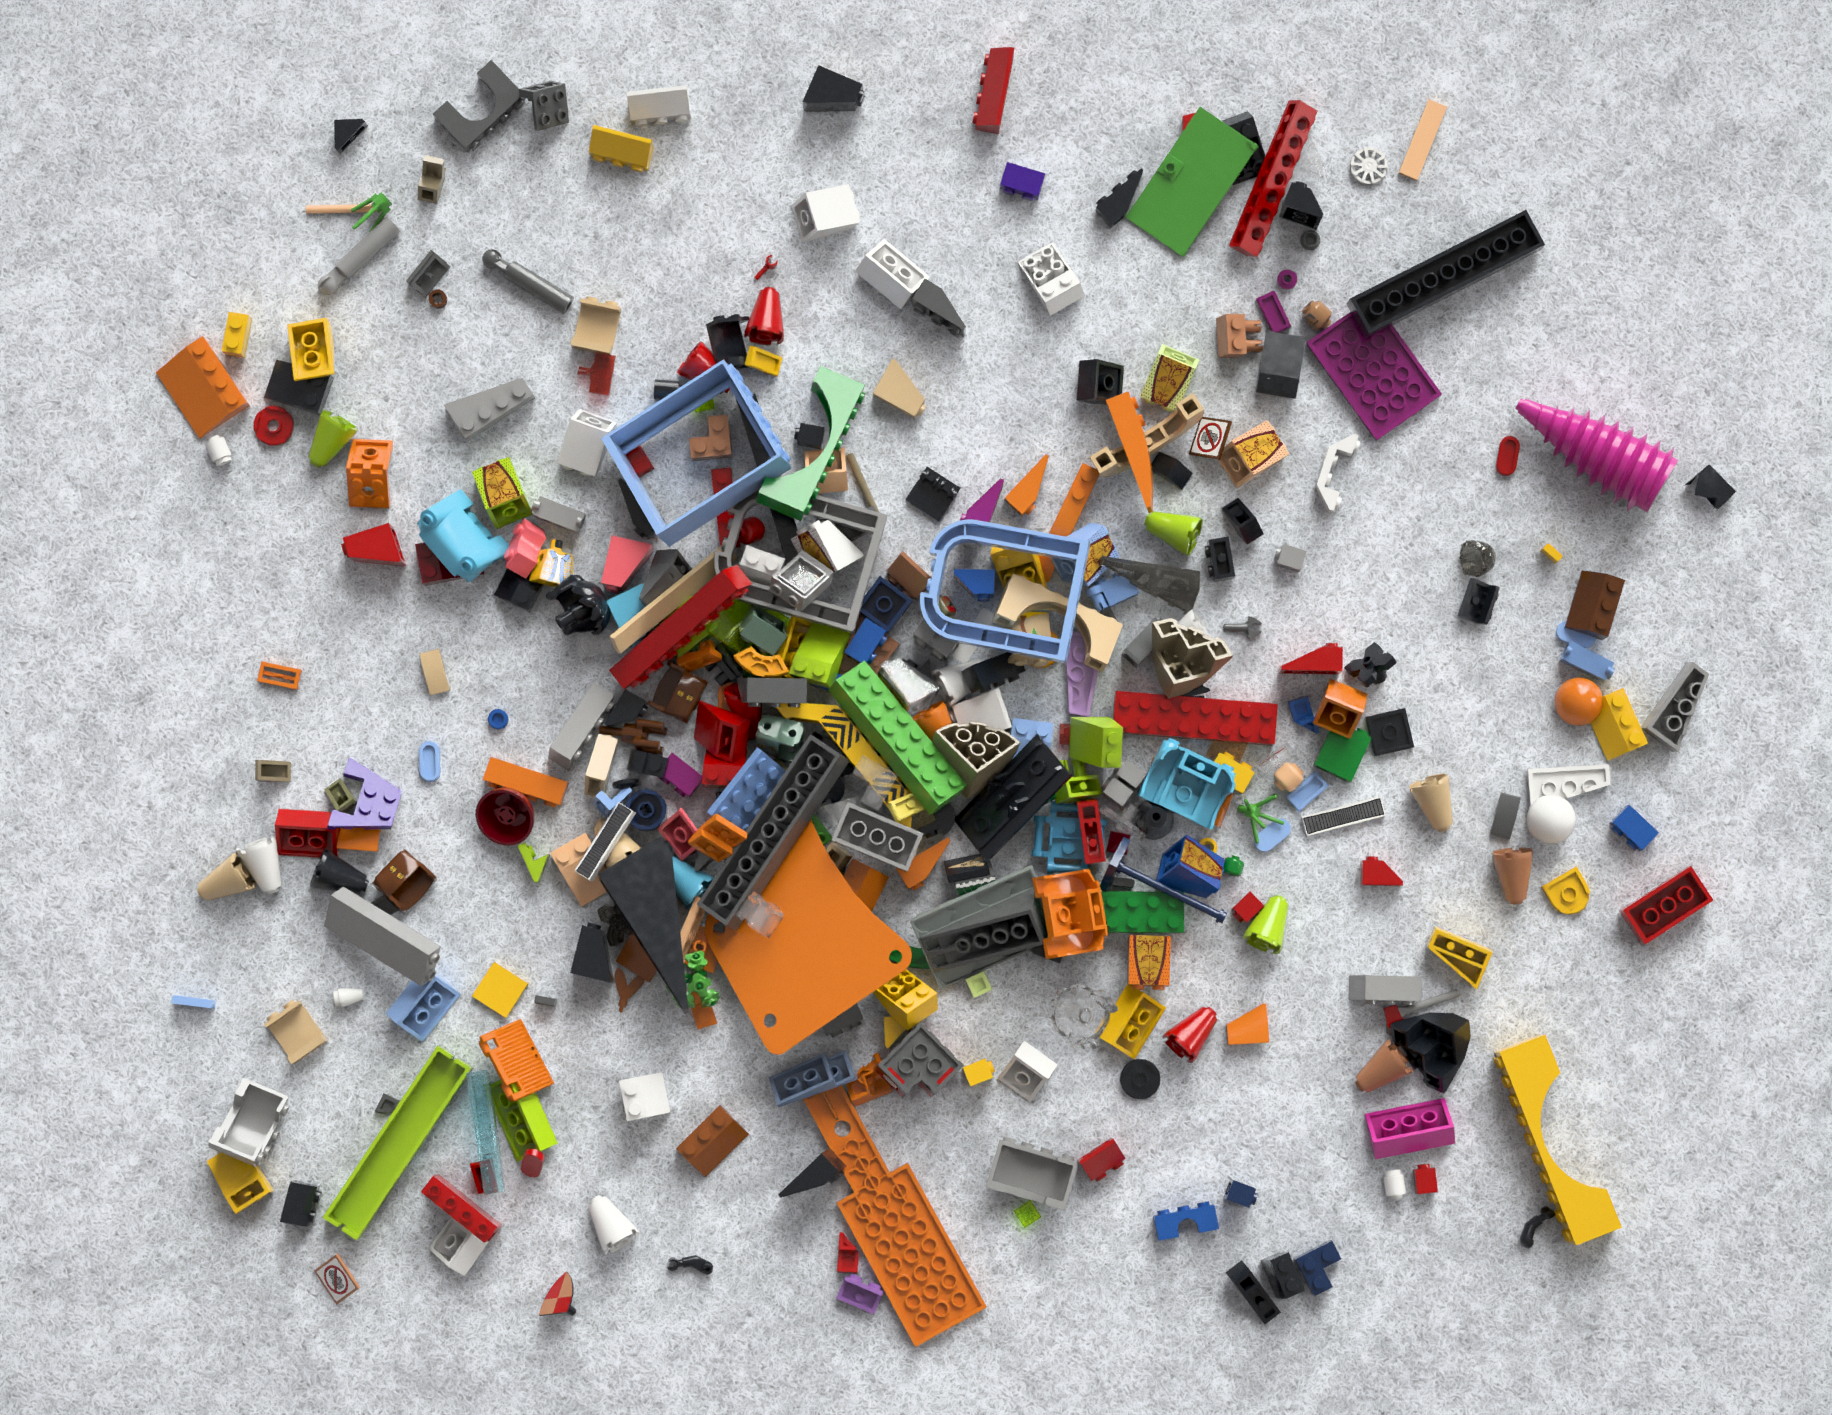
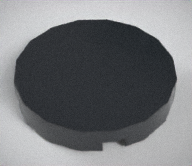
(1140, 1079)

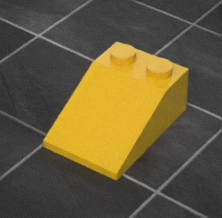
(311, 349)

